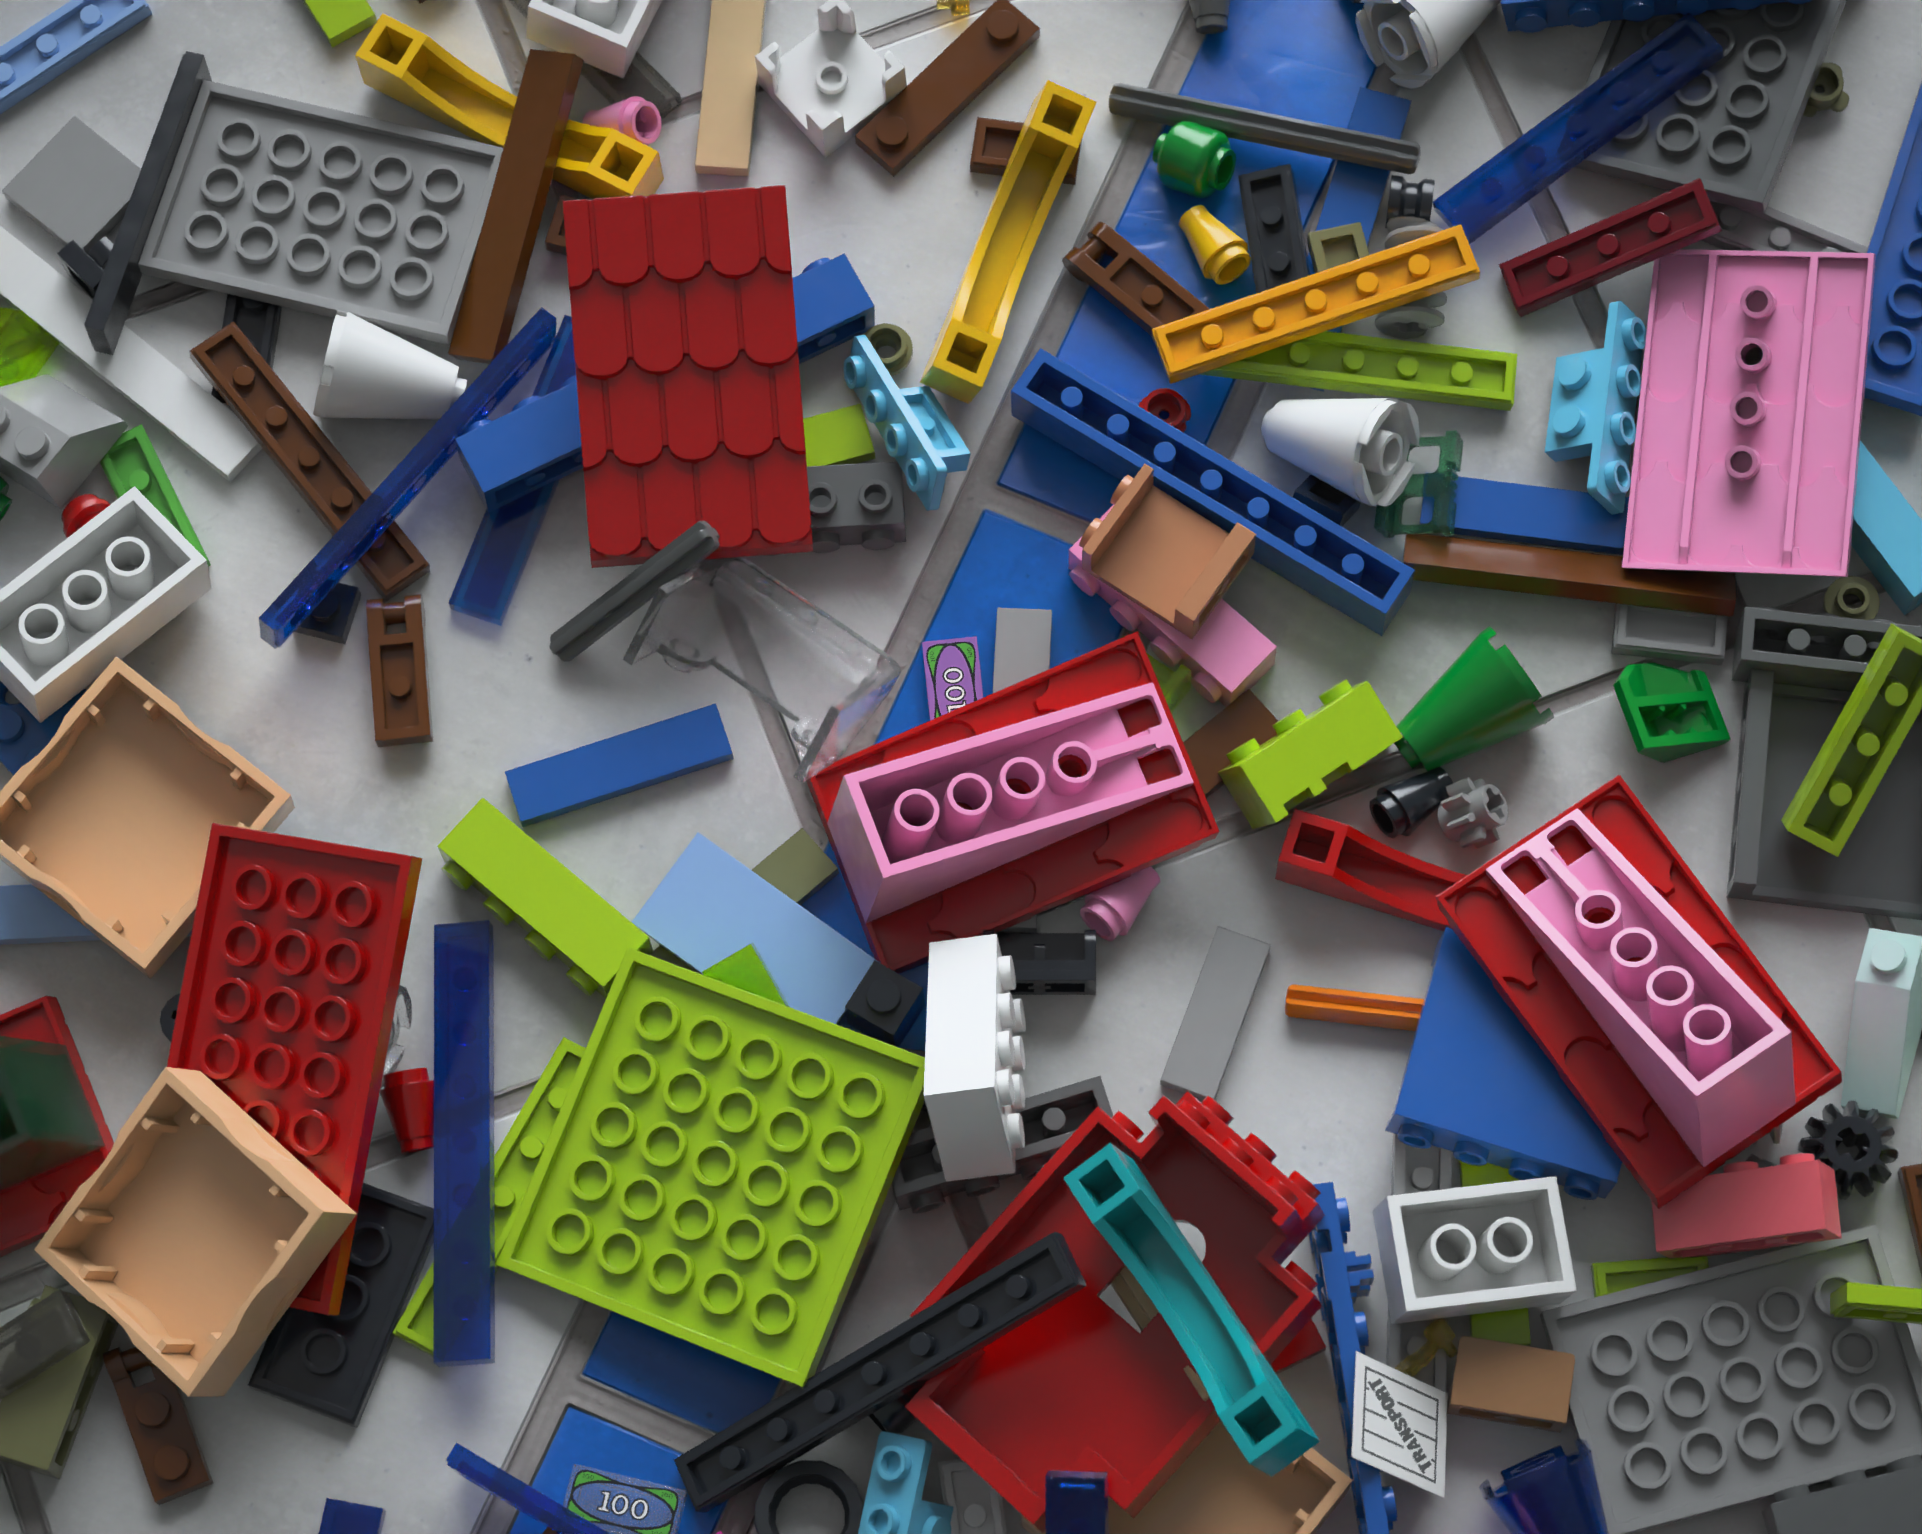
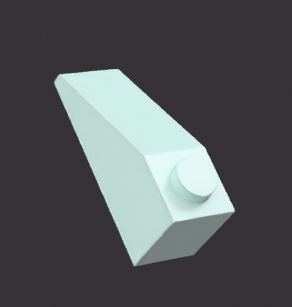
(1884, 1022)

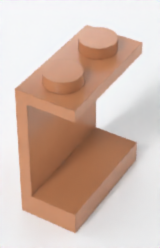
(1164, 553)

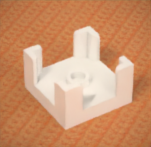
(830, 79)

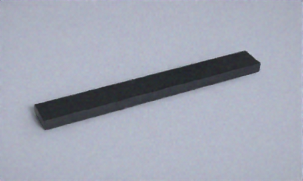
(880, 1372)

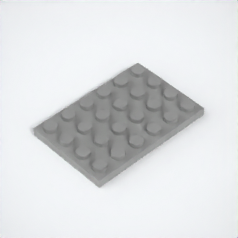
(322, 211)
(1738, 1382)

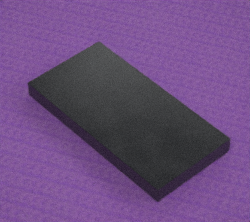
(336, 1359)

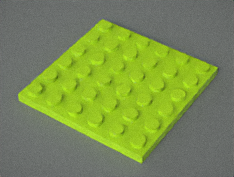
(717, 1166)

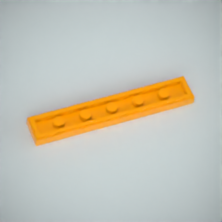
(1315, 303)

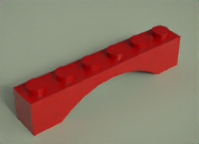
(1361, 870)

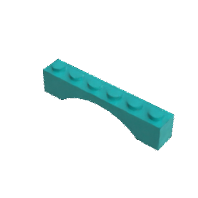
(1223, 1353)

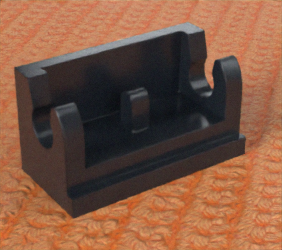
(1051, 962)

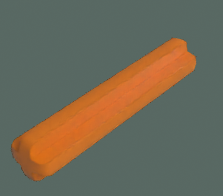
(1353, 1007)

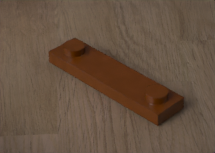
(947, 86)

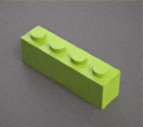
(1860, 745)
(541, 897)

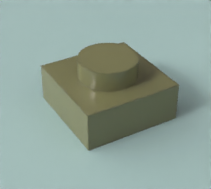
(1336, 246)

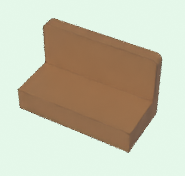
(1511, 1384)

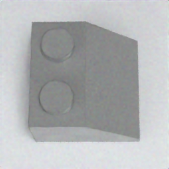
(52, 436)

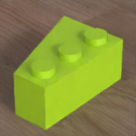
(1308, 752)

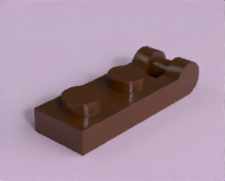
(1130, 280)
(399, 672)
(158, 1427)

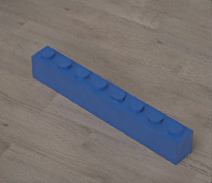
(543, 434)
(1288, 533)

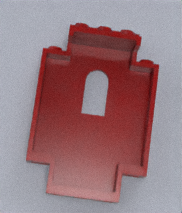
(1078, 1378)

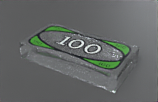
(624, 1503)

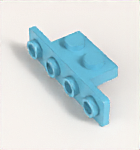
(1597, 406)
(909, 422)
(897, 1488)

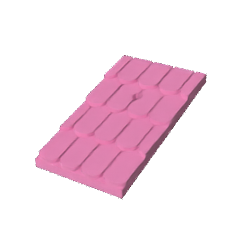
(1739, 457)

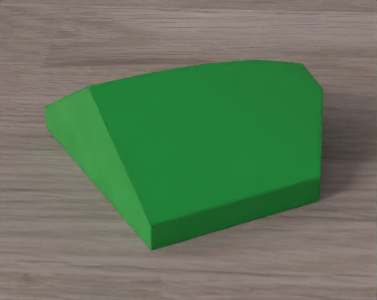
(1669, 711)

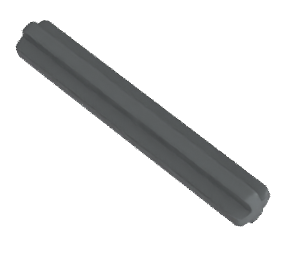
(634, 591)

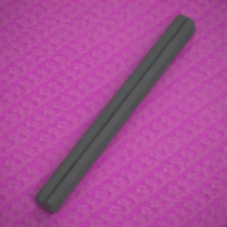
(1266, 128)

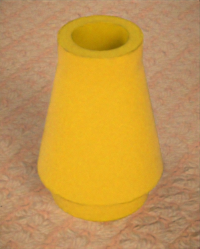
(1216, 248)

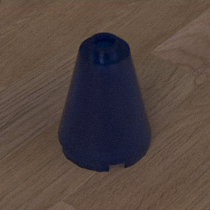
(1550, 1494)

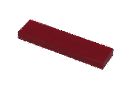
(1610, 247)

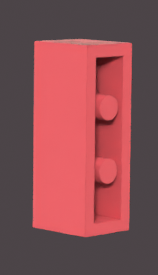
(1751, 1209)

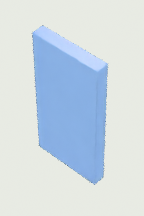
(718, 905)

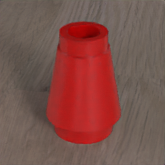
(410, 1107)

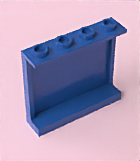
(1490, 1089)

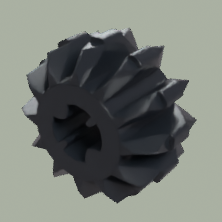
(1852, 1131)

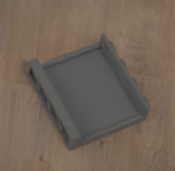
(1883, 856)

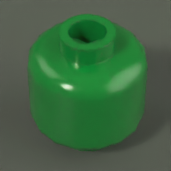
(1194, 159)

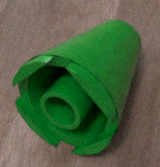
(1471, 707)

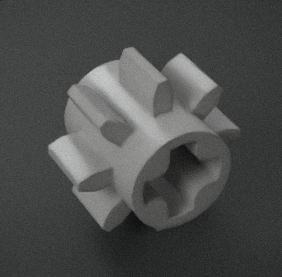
(1472, 812)

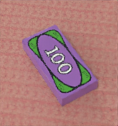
(951, 674)

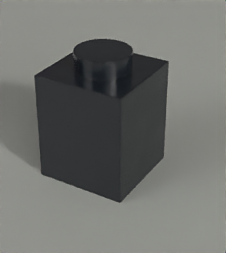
(885, 1005)

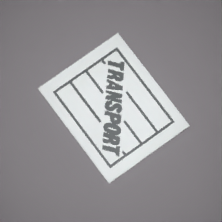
(1399, 1425)

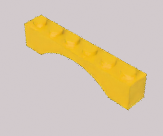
(434, 82)
(1006, 242)

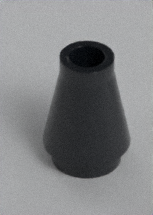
(1407, 803)

